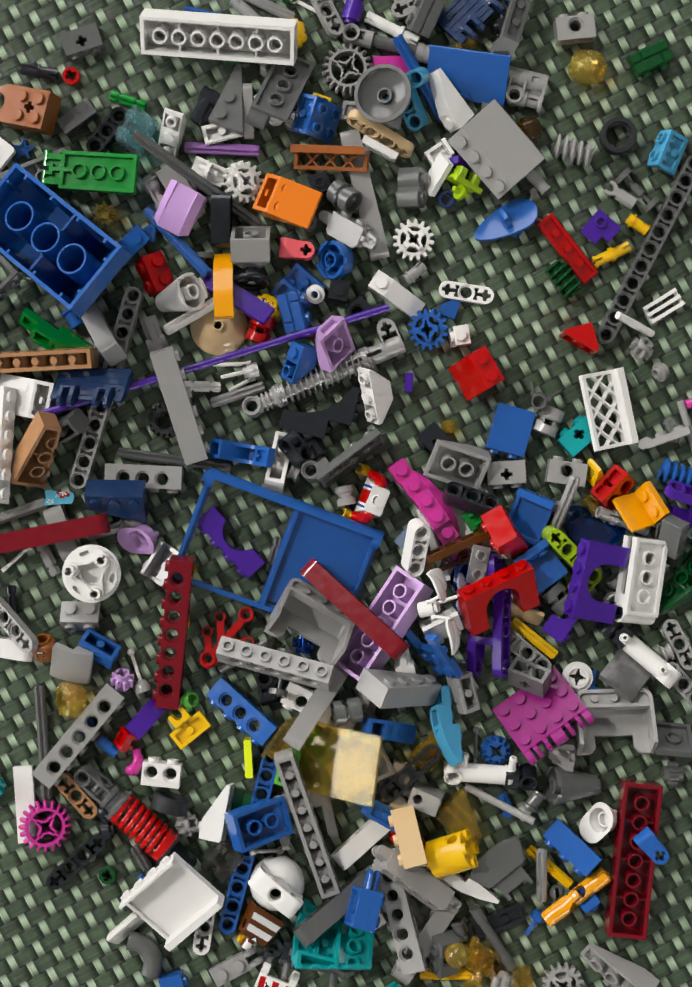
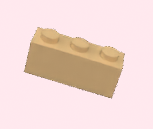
(407, 837)

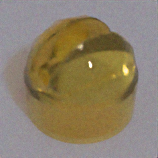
(448, 426)

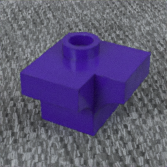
(600, 227)
(559, 628)

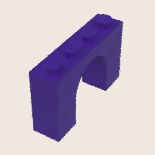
(589, 557)

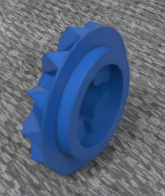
(495, 741)

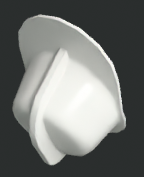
(597, 822)

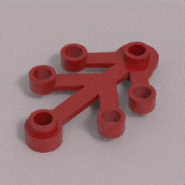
(208, 651)

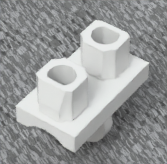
(209, 171)

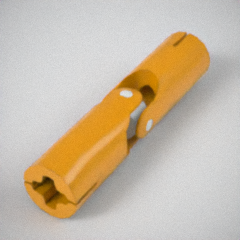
(568, 903)

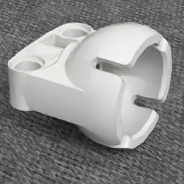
(279, 874)

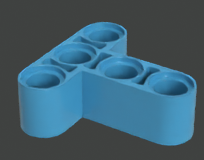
(417, 108)

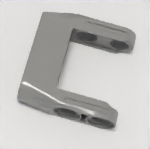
(317, 800)

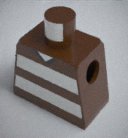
(258, 925)

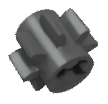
(672, 773)

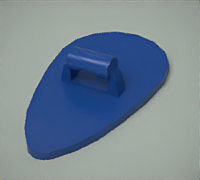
(508, 220)

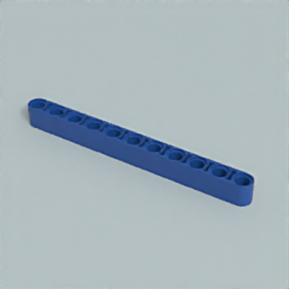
(243, 876)

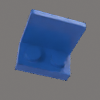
(316, 118)
(545, 563)

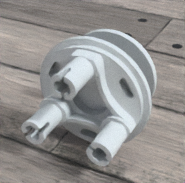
(91, 573)

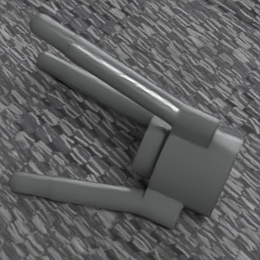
(539, 399)

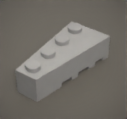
(398, 689)

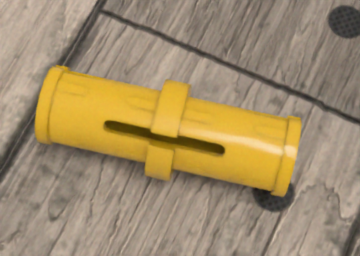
(611, 254)

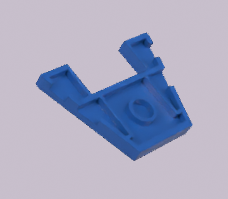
(434, 654)

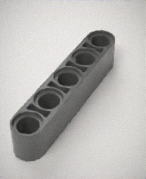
(327, 912)

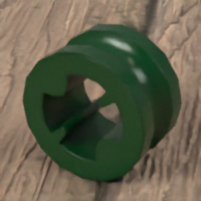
(102, 876)

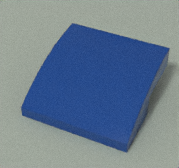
(296, 279)

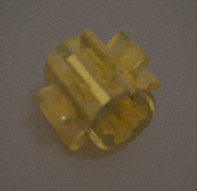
(107, 217)

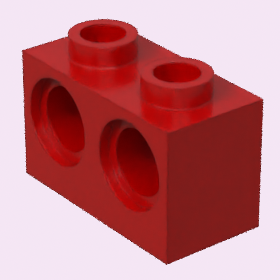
(612, 485)

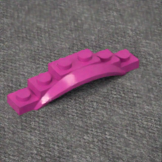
(429, 502)

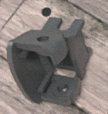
(502, 867)

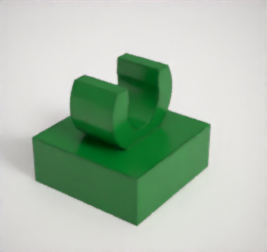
(472, 521)

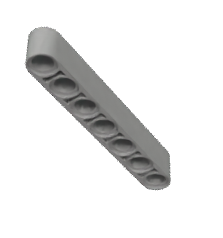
(369, 209)

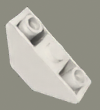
(172, 131)
(375, 395)

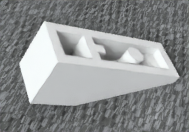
(449, 104)
(395, 294)
(276, 475)
(213, 824)

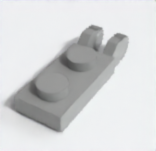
(663, 437)
(234, 966)

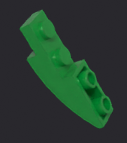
(47, 335)

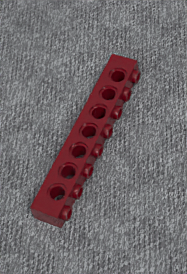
(185, 566)

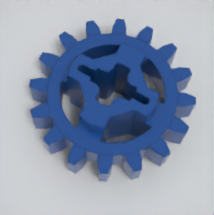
(427, 321)

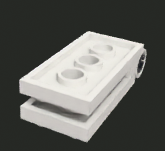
(641, 581)

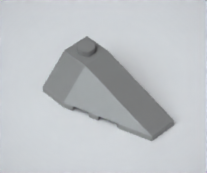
(617, 970)

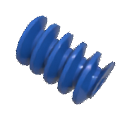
(675, 472)

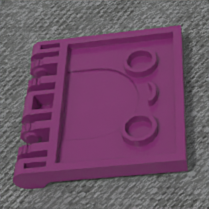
(535, 719)

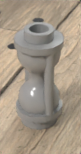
(152, 186)

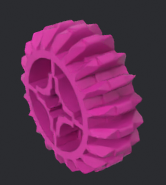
(30, 816)

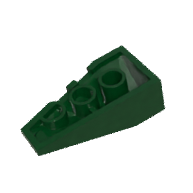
(679, 587)

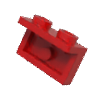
(154, 273)

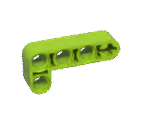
(568, 556)

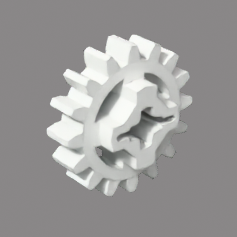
(242, 182)
(420, 250)

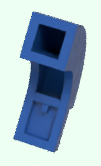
(242, 452)

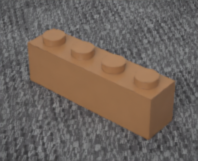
(36, 451)

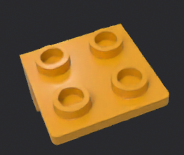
(641, 507)

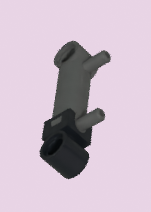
(284, 955)

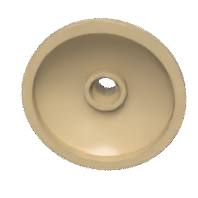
(220, 340)

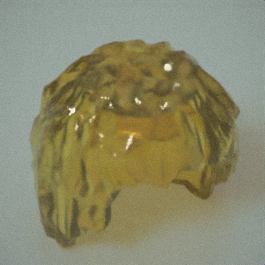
(587, 66)
(70, 699)

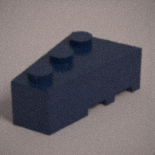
(118, 498)

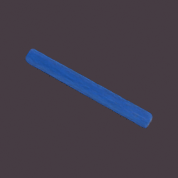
(411, 64)
(183, 248)

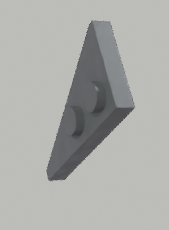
(229, 107)

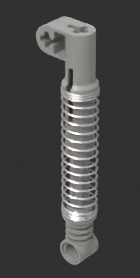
(279, 394)

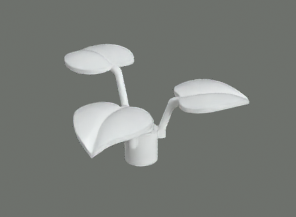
(432, 607)

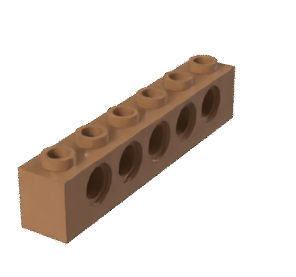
(49, 359)

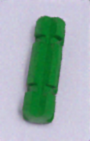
(127, 100)

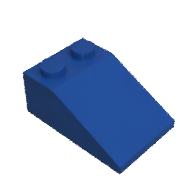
(258, 824)

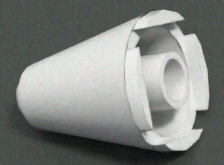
(183, 295)

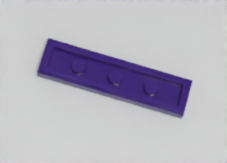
(245, 302)

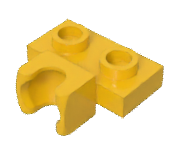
(187, 727)

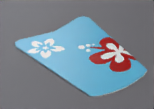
(58, 497)

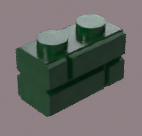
(650, 59)

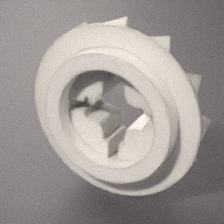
(585, 671)

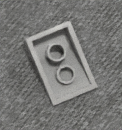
(458, 463)

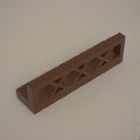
(455, 546)

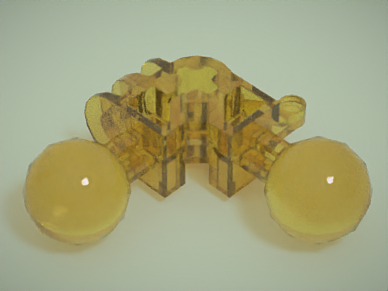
(476, 958)

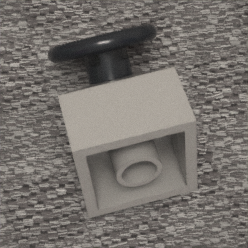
(251, 252)

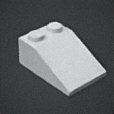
(438, 626)

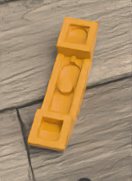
(223, 286)

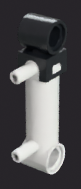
(640, 652)
(508, 775)

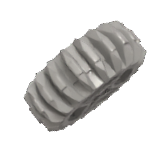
(341, 65)

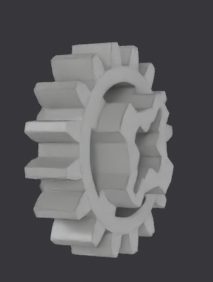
(563, 977)

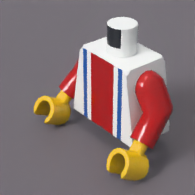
(372, 497)

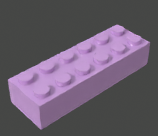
(398, 609)

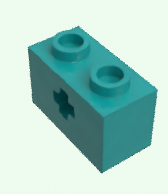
(569, 442)

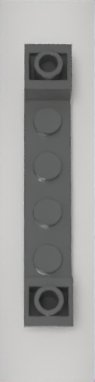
(512, 27)

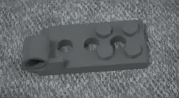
(264, 108)
(357, 452)

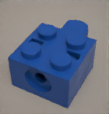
(365, 903)

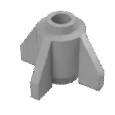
(565, 756)

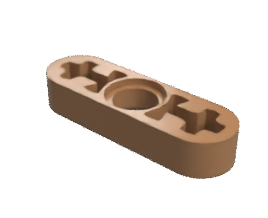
(90, 802)

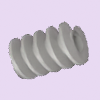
(574, 151)

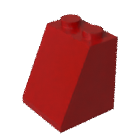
(476, 373)

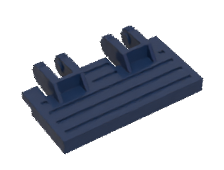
(463, 14)
(91, 386)

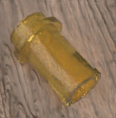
(468, 44)
(590, 504)

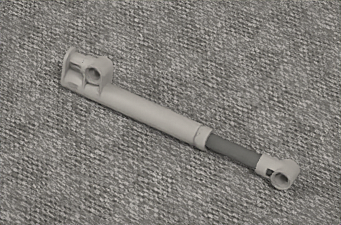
(525, 83)

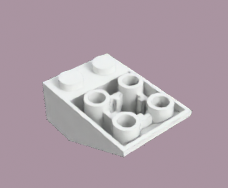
(30, 394)

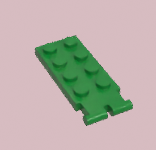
(91, 171)

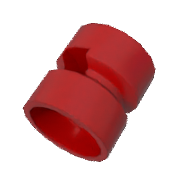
(257, 337)

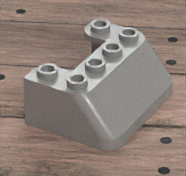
(312, 616)
(617, 718)

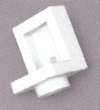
(442, 147)

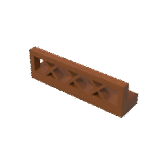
(327, 150)

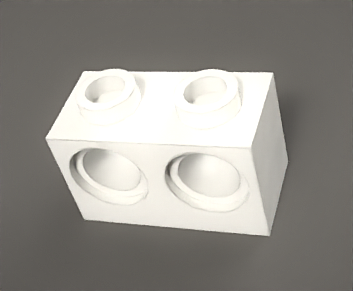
(161, 779)

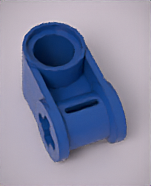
(650, 844)

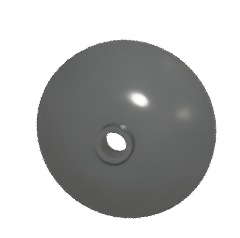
(377, 83)

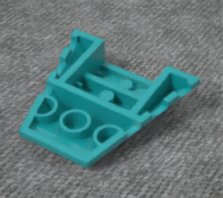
(336, 948)

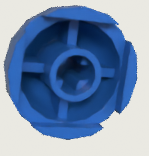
(334, 259)

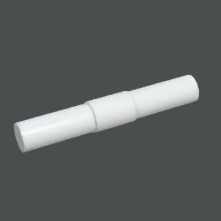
(634, 324)

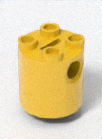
(451, 854)

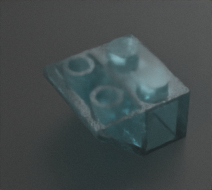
(135, 119)

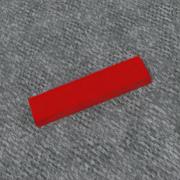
(566, 247)

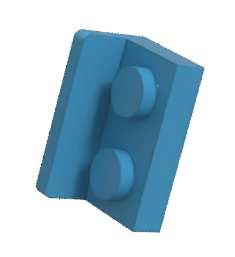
(667, 151)

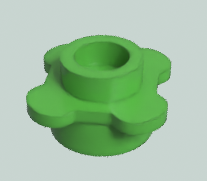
(189, 700)

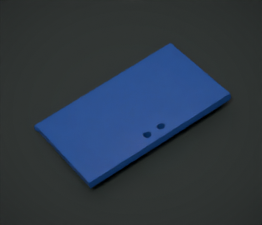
(472, 72)

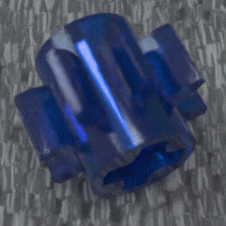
(302, 644)

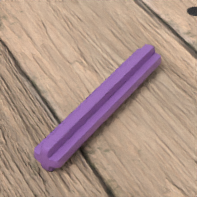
(222, 149)

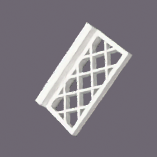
(620, 407)

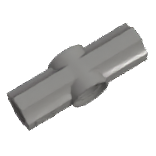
(153, 333)

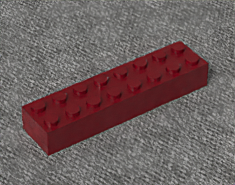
(631, 867)

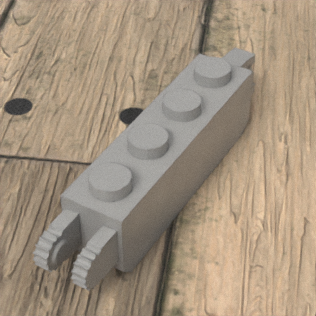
(417, 881)

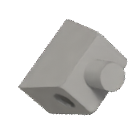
(430, 801)

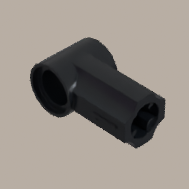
(206, 102)

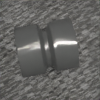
(344, 196)
(550, 597)
(346, 711)

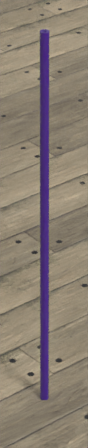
(236, 354)

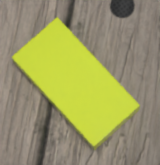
(248, 757)

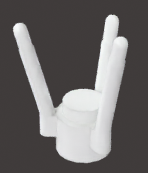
(249, 371)

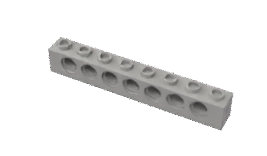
(306, 822)

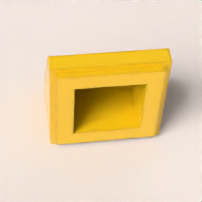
(594, 472)

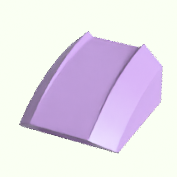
(179, 209)
(333, 343)

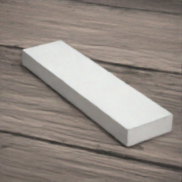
(24, 796)

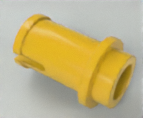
(637, 224)

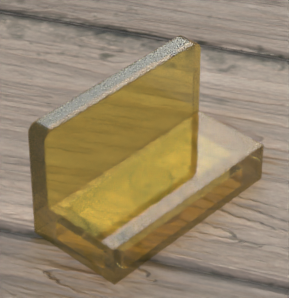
(277, 742)

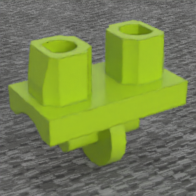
(464, 185)

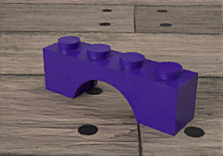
(246, 560)

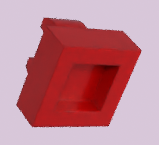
(124, 739)

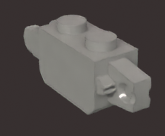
(348, 229)

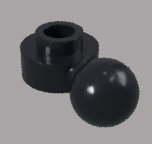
(108, 829)

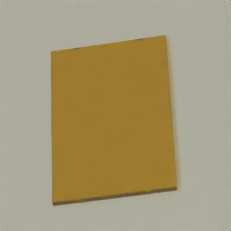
(341, 763)

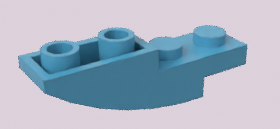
(446, 733)

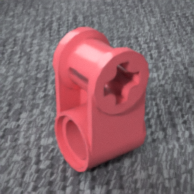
(292, 249)

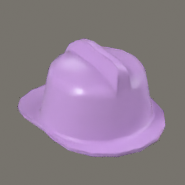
(138, 539)

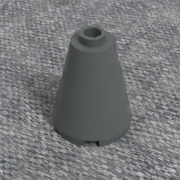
(570, 786)

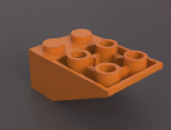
(287, 201)

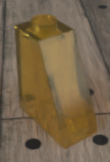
(458, 815)

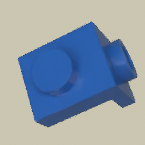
(590, 904)

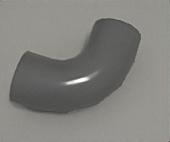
(149, 951)

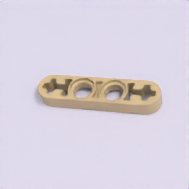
(380, 133)

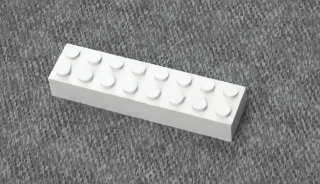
(219, 36)

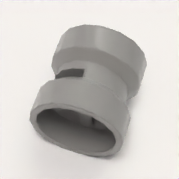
(345, 495)

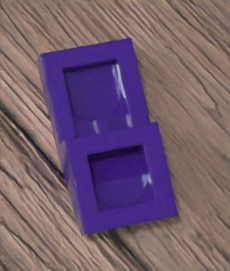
(144, 719)

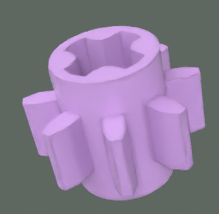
(122, 679)

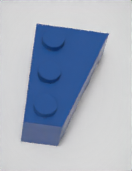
(572, 848)

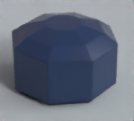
(446, 199)

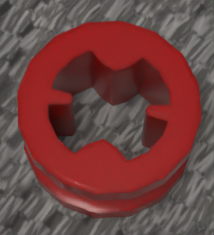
(74, 71)

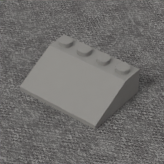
(496, 149)

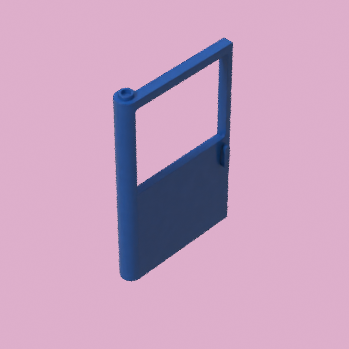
(331, 539)

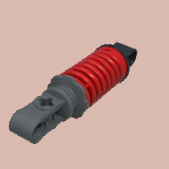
(125, 811)

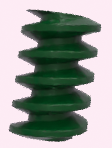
(564, 279)

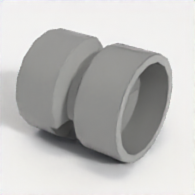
(550, 414)

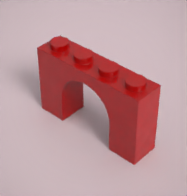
(476, 596)

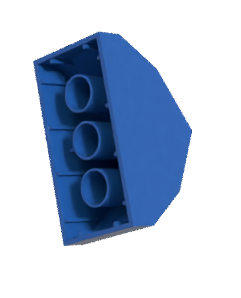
(61, 245)

